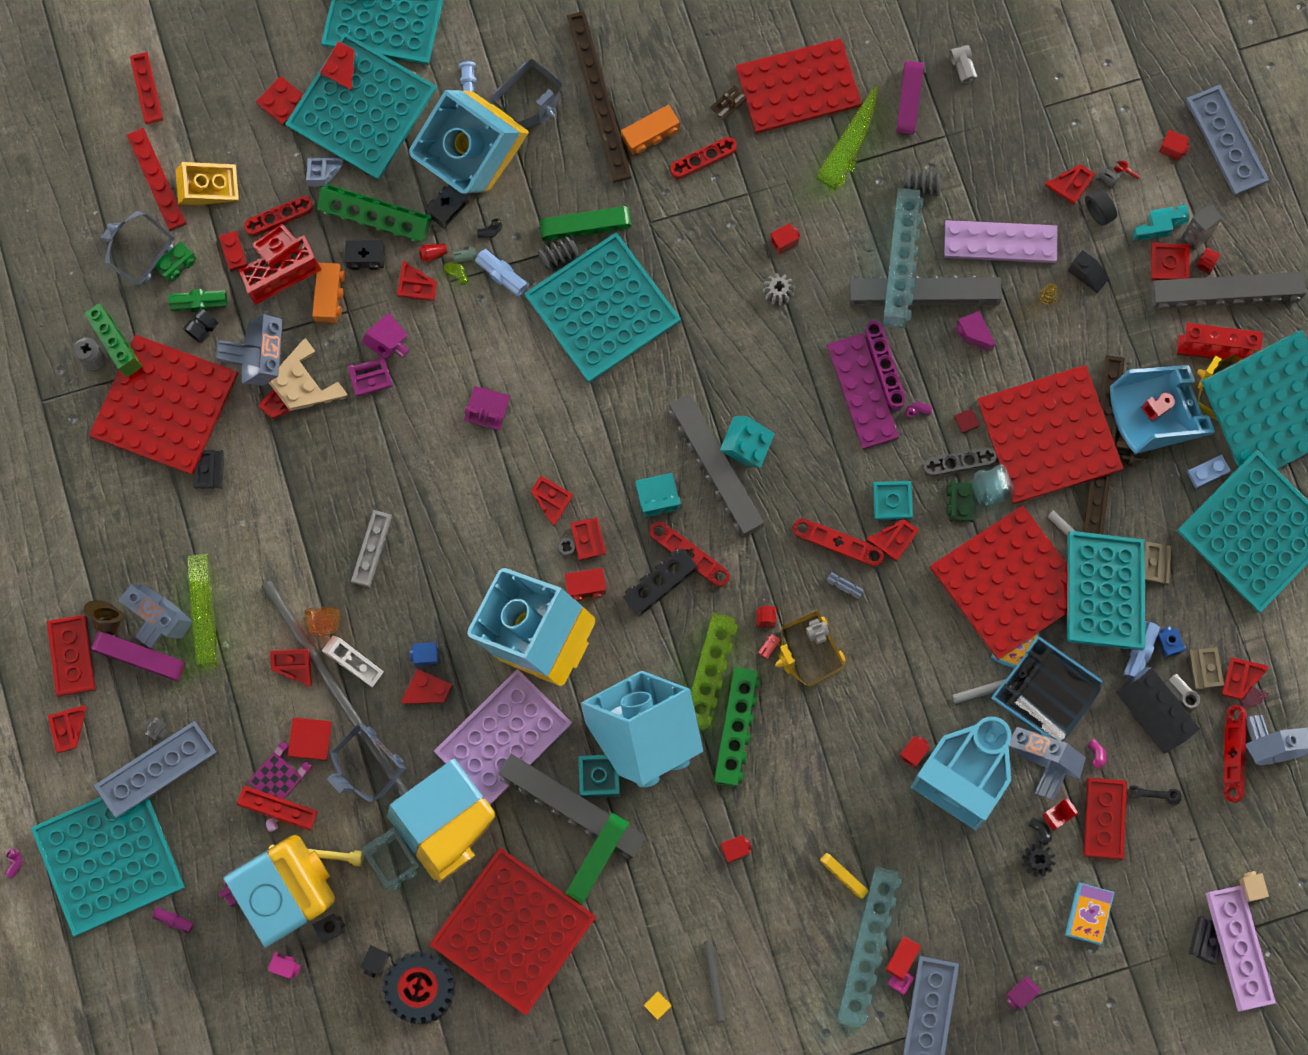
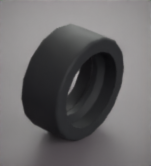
(1101, 207)

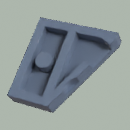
(322, 170)

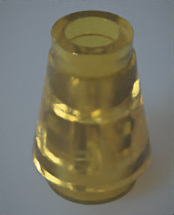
(1049, 294)

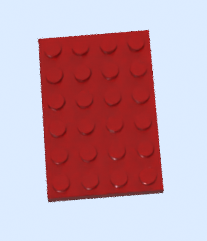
(798, 85)

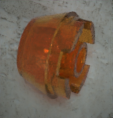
(322, 620)

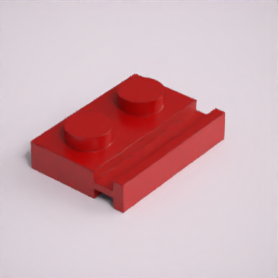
(588, 538)

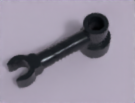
(1158, 794)

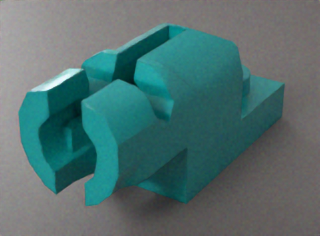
(1161, 223)

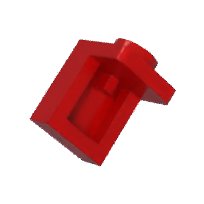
(1060, 814)

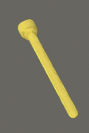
(354, 858)

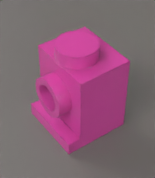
(284, 966)

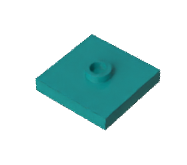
(893, 500)

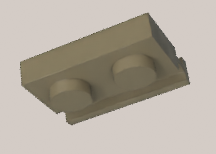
(1157, 562)
(1206, 668)

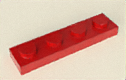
(146, 88)
(277, 808)

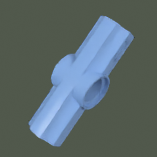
(501, 272)
(1139, 658)

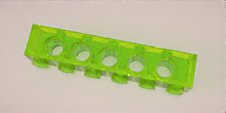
(718, 623)

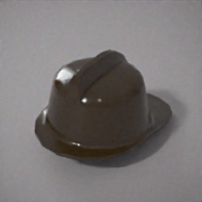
(104, 616)

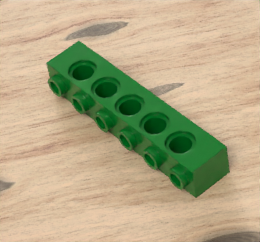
(401, 215)
(740, 678)

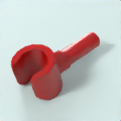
(1124, 167)

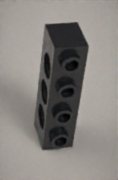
(687, 568)

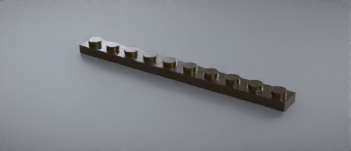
(599, 97)
(1099, 487)

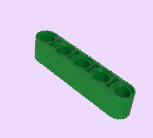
(585, 223)
(597, 858)

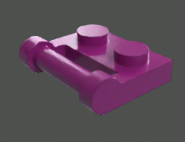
(371, 381)

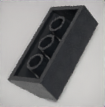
(1157, 710)

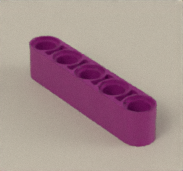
(884, 357)
(138, 656)

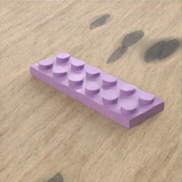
(1000, 241)
(1240, 948)

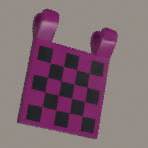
(277, 776)

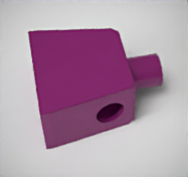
(386, 338)

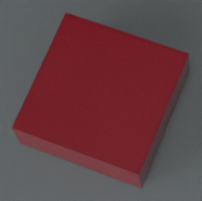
(966, 421)

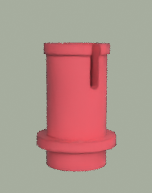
(769, 646)

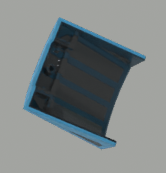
(1048, 691)

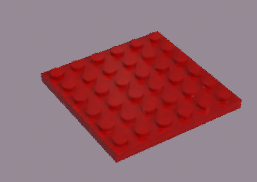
(164, 406)
(1050, 433)
(1007, 582)
(513, 931)

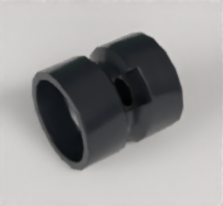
(200, 326)

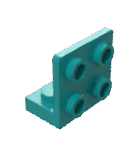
(658, 495)

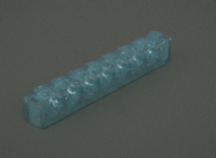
(894, 315)
(880, 877)

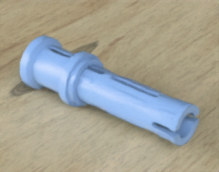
(468, 79)

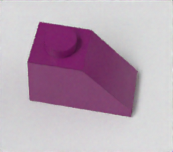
(975, 331)
(1022, 993)

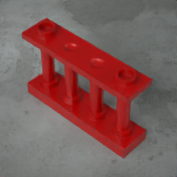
(1213, 341)

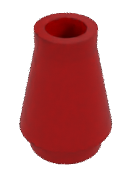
(432, 251)

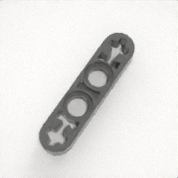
(959, 460)

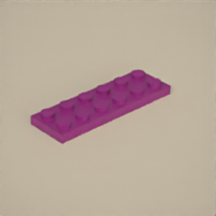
(862, 391)

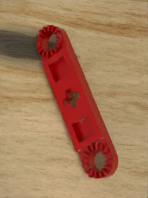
(851, 547)
(707, 566)
(1234, 765)

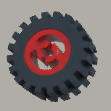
(440, 992)

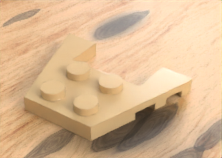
(296, 385)

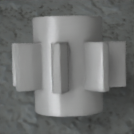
(817, 631)

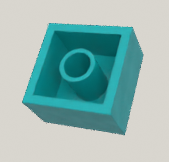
(747, 441)
(597, 777)

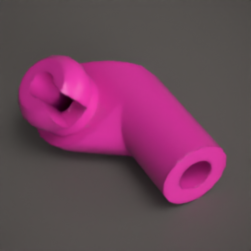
(1100, 754)

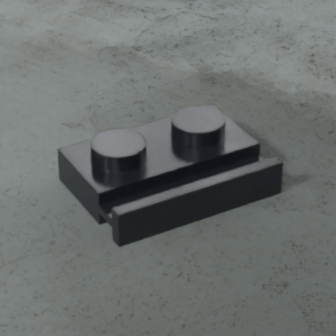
(209, 470)
(1205, 941)

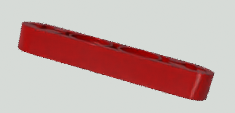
(705, 161)
(279, 218)

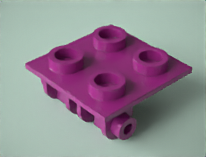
(486, 408)

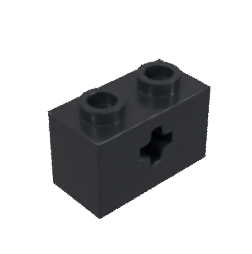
(445, 214)
(355, 251)

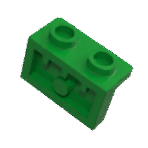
(175, 262)

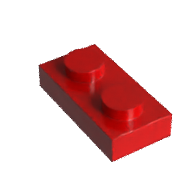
(233, 250)

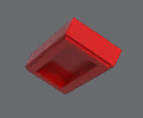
(902, 958)

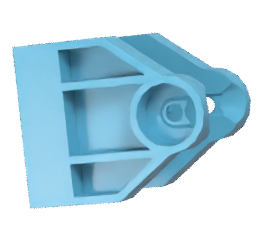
(968, 771)

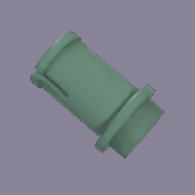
(465, 255)

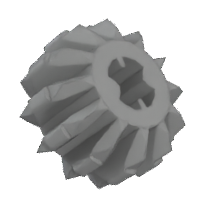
(785, 287)

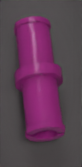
(173, 920)

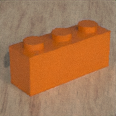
(650, 130)
(328, 293)

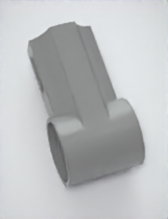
(962, 59)
(1182, 691)

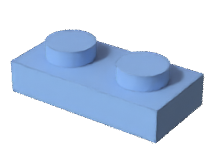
(1208, 471)

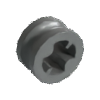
(572, 546)

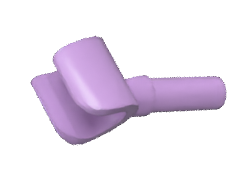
(271, 824)

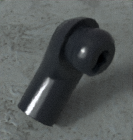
(492, 230)
(1044, 831)

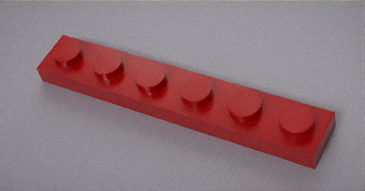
(156, 179)

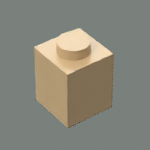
(1254, 886)

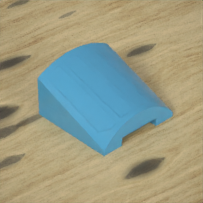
(1177, 425)

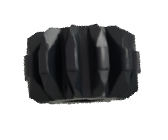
(1036, 852)

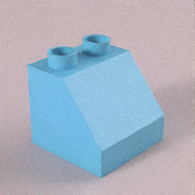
(644, 727)

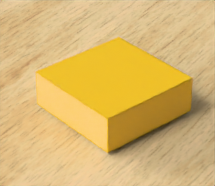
(657, 1005)

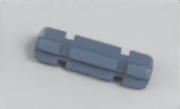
(845, 585)

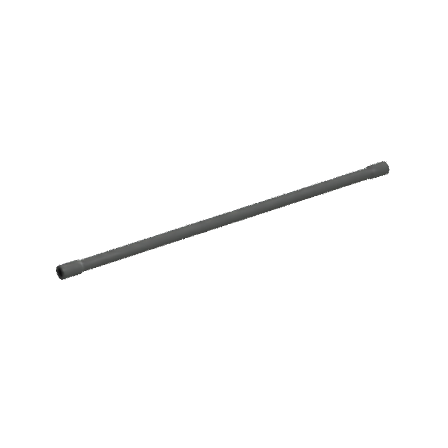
(274, 596)

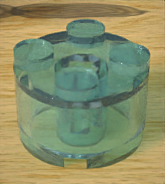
(992, 485)

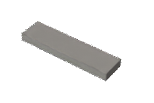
(371, 549)

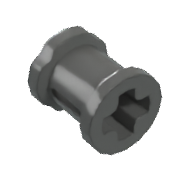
(1108, 177)

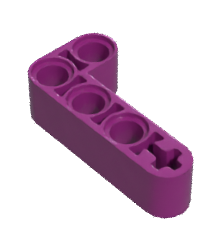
(910, 97)

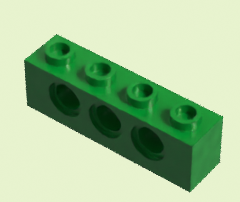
(113, 340)

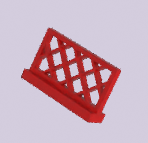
(283, 277)

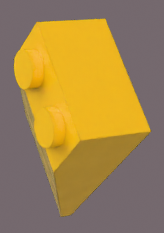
(206, 183)

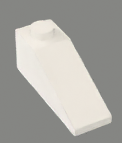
(352, 660)

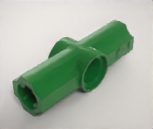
(198, 299)

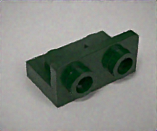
(961, 501)

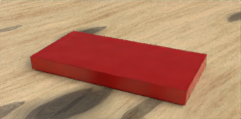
(71, 655)
(1105, 818)

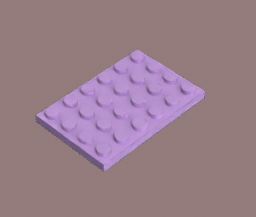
(509, 721)

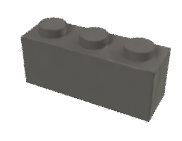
(1201, 227)

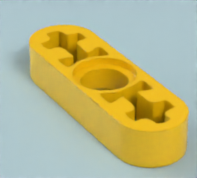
(844, 876)

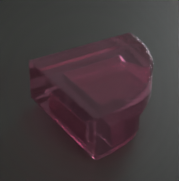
(1254, 697)

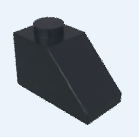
(1088, 271)

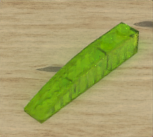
(849, 145)
(202, 612)

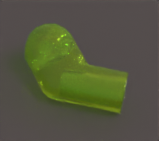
(456, 270)

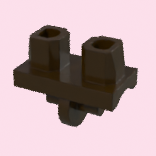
(728, 103)
(1128, 454)

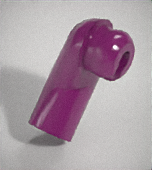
(916, 408)
(15, 862)

